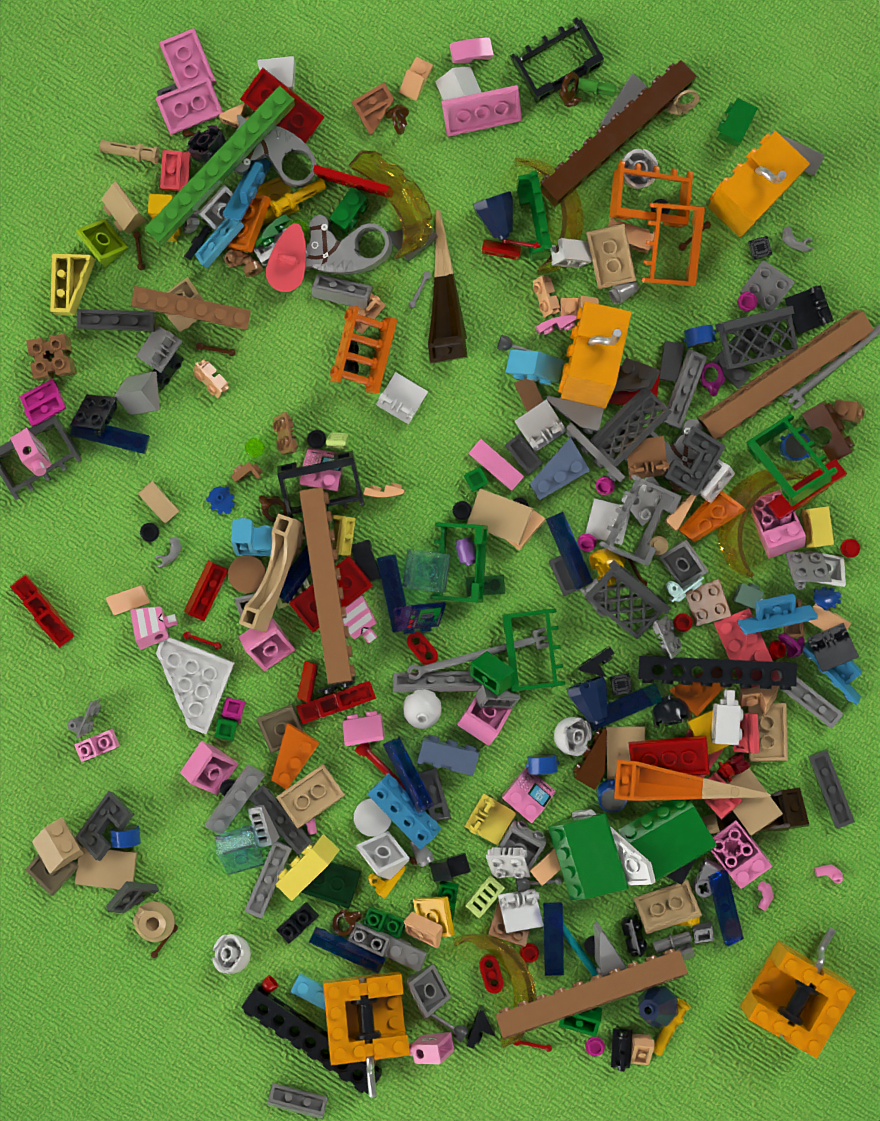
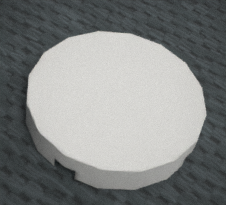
(371, 818)

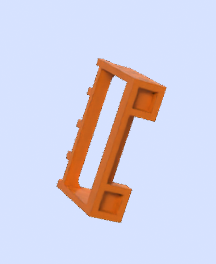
(626, 214)
(692, 267)

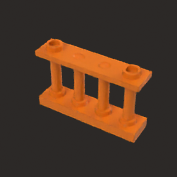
(381, 346)

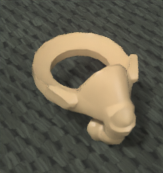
(678, 108)

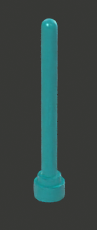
(579, 951)

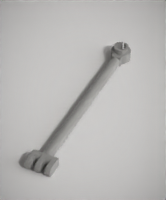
(797, 394)
(536, 639)

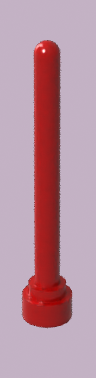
(365, 750)

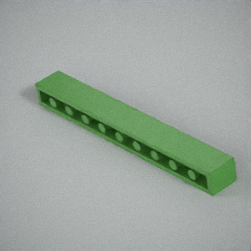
(220, 166)

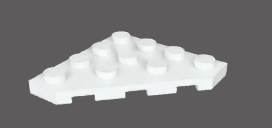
(196, 680)
(635, 866)

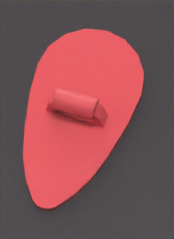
(287, 260)

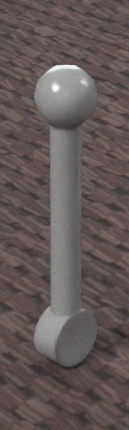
(426, 276)

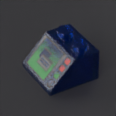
(418, 617)

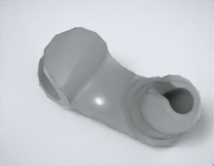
(790, 240)
(174, 552)

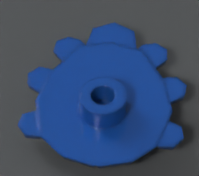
(221, 500)
(826, 598)

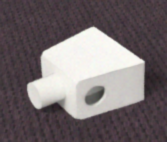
(282, 68)

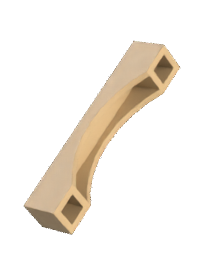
(261, 606)

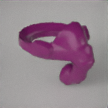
(713, 387)
(794, 649)

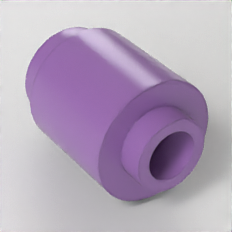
(466, 551)

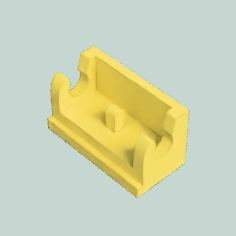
(817, 527)
(343, 534)

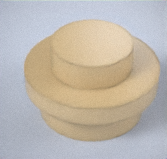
(660, 544)

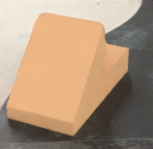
(415, 78)
(230, 116)
(570, 306)
(759, 696)
(641, 1049)

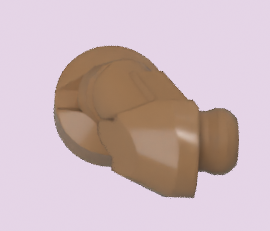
(236, 259)

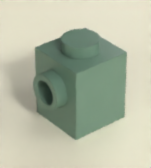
(748, 595)

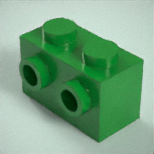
(737, 122)
(349, 210)
(492, 673)
(585, 1022)

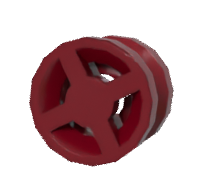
(738, 763)

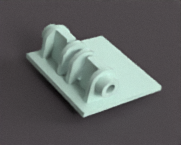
(678, 593)

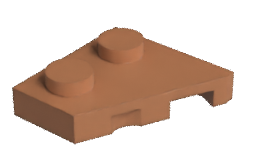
(373, 106)

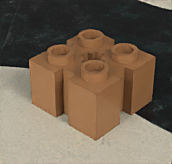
(41, 350)

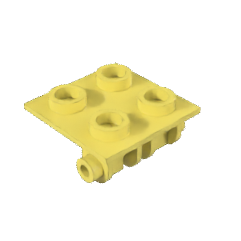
(490, 819)

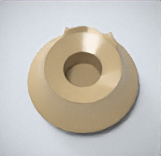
(154, 921)

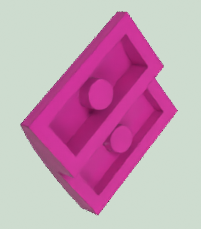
(43, 402)

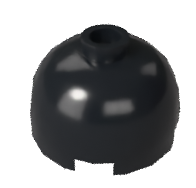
(206, 144)
(670, 711)

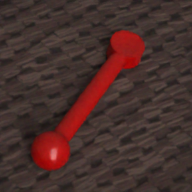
(508, 241)
(187, 635)
(548, 1047)

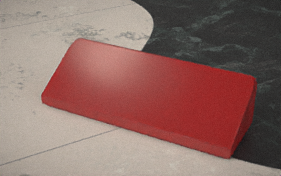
(206, 590)

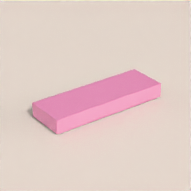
(496, 465)

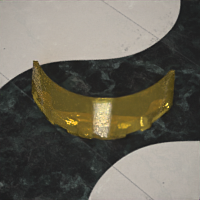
(407, 199)
(571, 211)
(746, 494)
(516, 967)

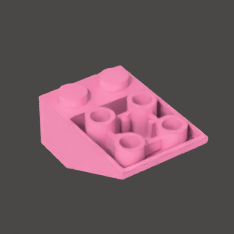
(775, 534)
(740, 854)

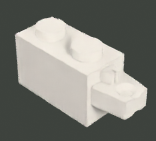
(727, 720)

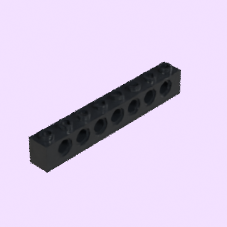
(787, 669)
(298, 1040)

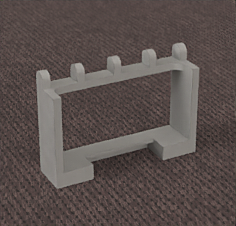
(644, 551)

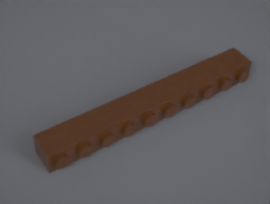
(617, 133)

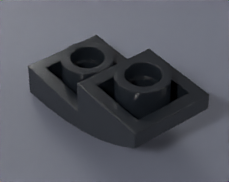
(365, 559)
(297, 922)

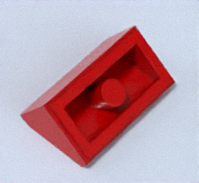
(501, 250)
(307, 681)

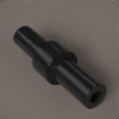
(197, 242)

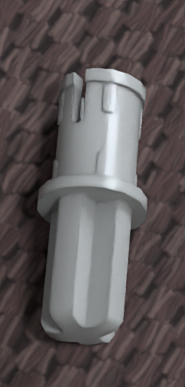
(671, 942)

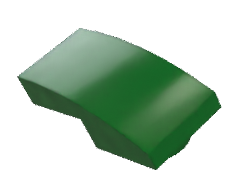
(272, 231)
(449, 890)
(384, 921)

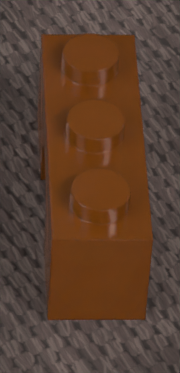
(823, 415)

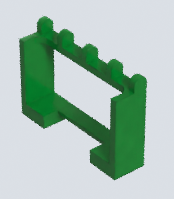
(530, 193)
(759, 455)
(477, 588)
(507, 625)

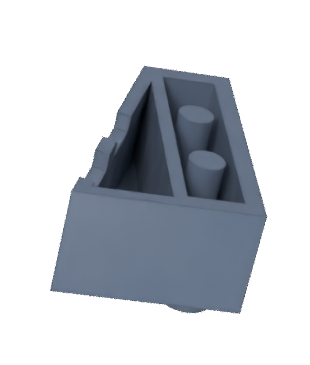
(559, 471)
(448, 755)

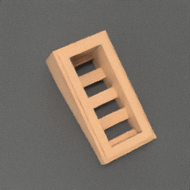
(675, 520)

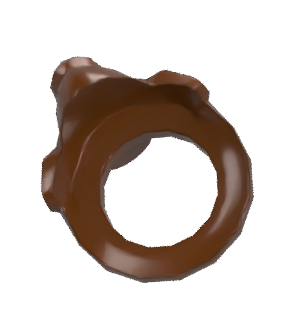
(567, 96)
(401, 113)
(267, 501)
(350, 917)

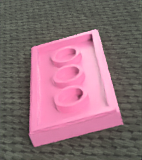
(482, 110)

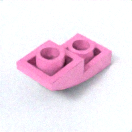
(470, 49)
(561, 323)
(97, 745)

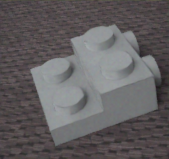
(521, 836)

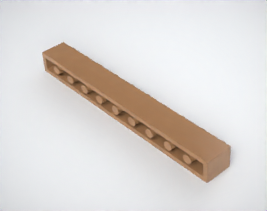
(785, 374)
(326, 586)
(591, 994)

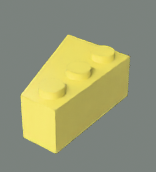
(69, 282)
(307, 867)

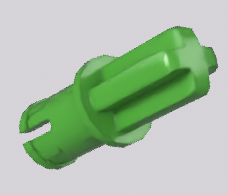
(597, 87)

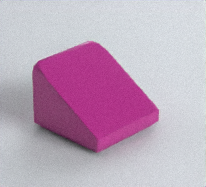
(233, 709)

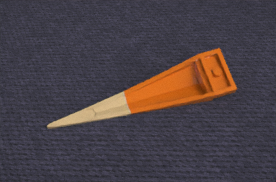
(650, 783)

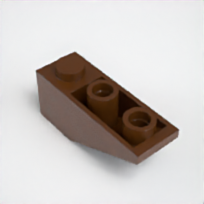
(593, 764)

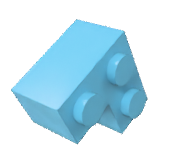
(534, 366)
(251, 540)

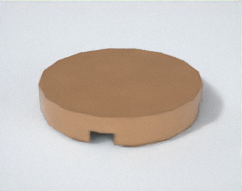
(246, 573)

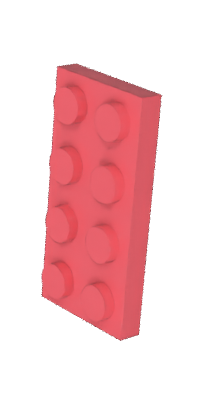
(742, 646)

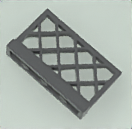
(750, 322)
(623, 423)
(640, 590)

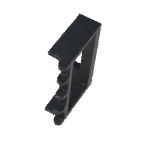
(550, 88)
(340, 460)

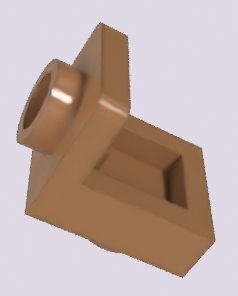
(849, 411)
(241, 472)

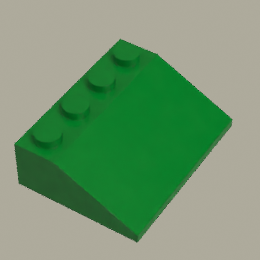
(669, 836)
(588, 856)

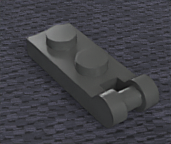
(433, 786)

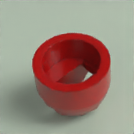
(269, 984)

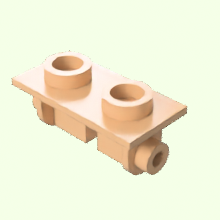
(543, 287)
(372, 311)
(204, 372)

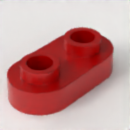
(422, 648)
(490, 973)

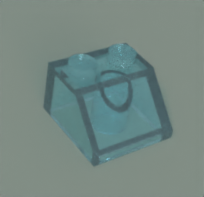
(426, 570)
(238, 850)

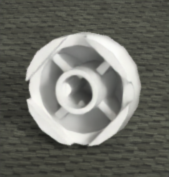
(647, 162)
(422, 709)
(572, 735)
(231, 954)

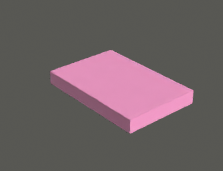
(186, 59)
(189, 106)

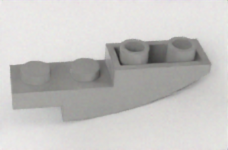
(388, 946)

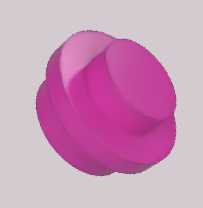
(747, 301)
(605, 485)
(587, 542)
(595, 1046)

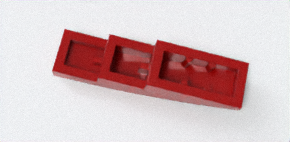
(781, 506)
(42, 610)
(335, 702)

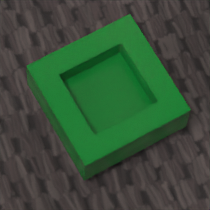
(476, 479)
(226, 729)

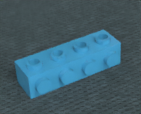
(398, 806)

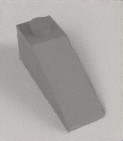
(581, 415)
(605, 953)

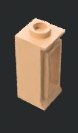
(636, 236)

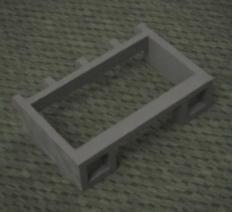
(44, 426)

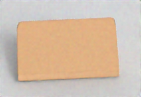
(128, 600)
(423, 929)

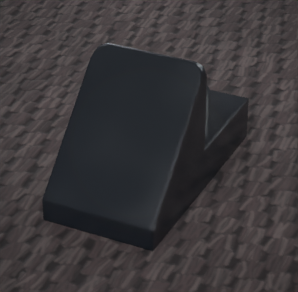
(592, 664)
(449, 867)
(480, 1023)

